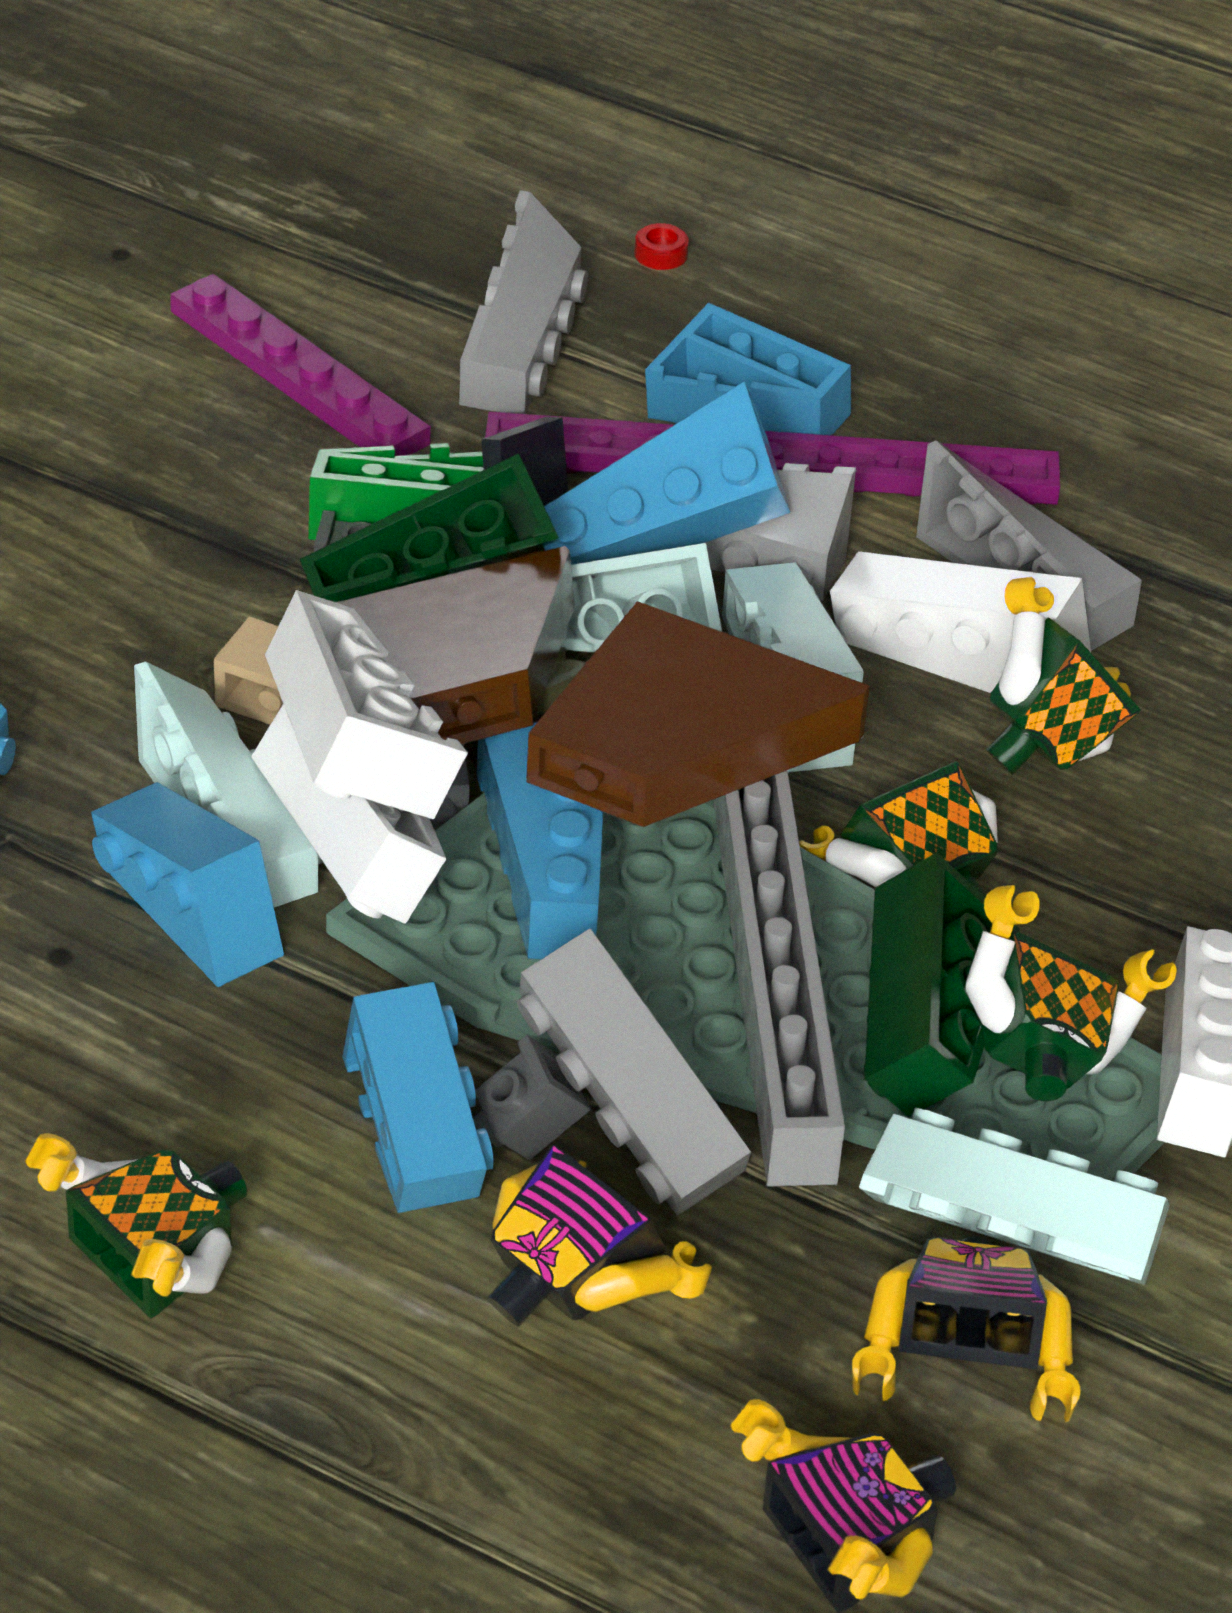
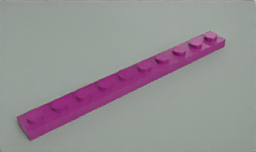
(879, 463)

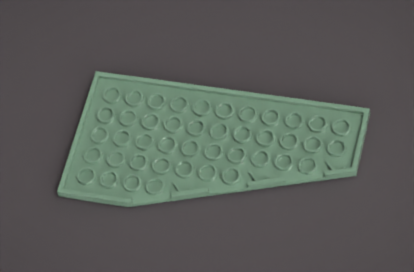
(673, 941)

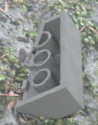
(523, 313)
(988, 526)
(810, 535)
(632, 1073)

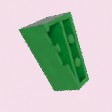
(375, 483)

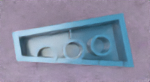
(678, 488)
(545, 847)

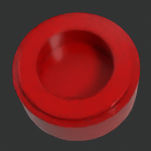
(661, 246)

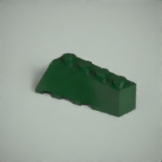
(452, 531)
(919, 1018)

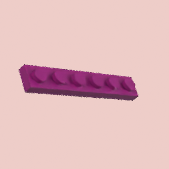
(298, 367)

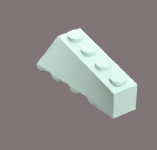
(666, 579)
(201, 757)
(1016, 1196)

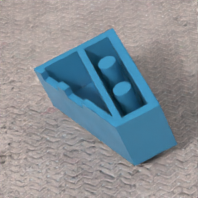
(718, 350)
(192, 878)
(417, 1096)

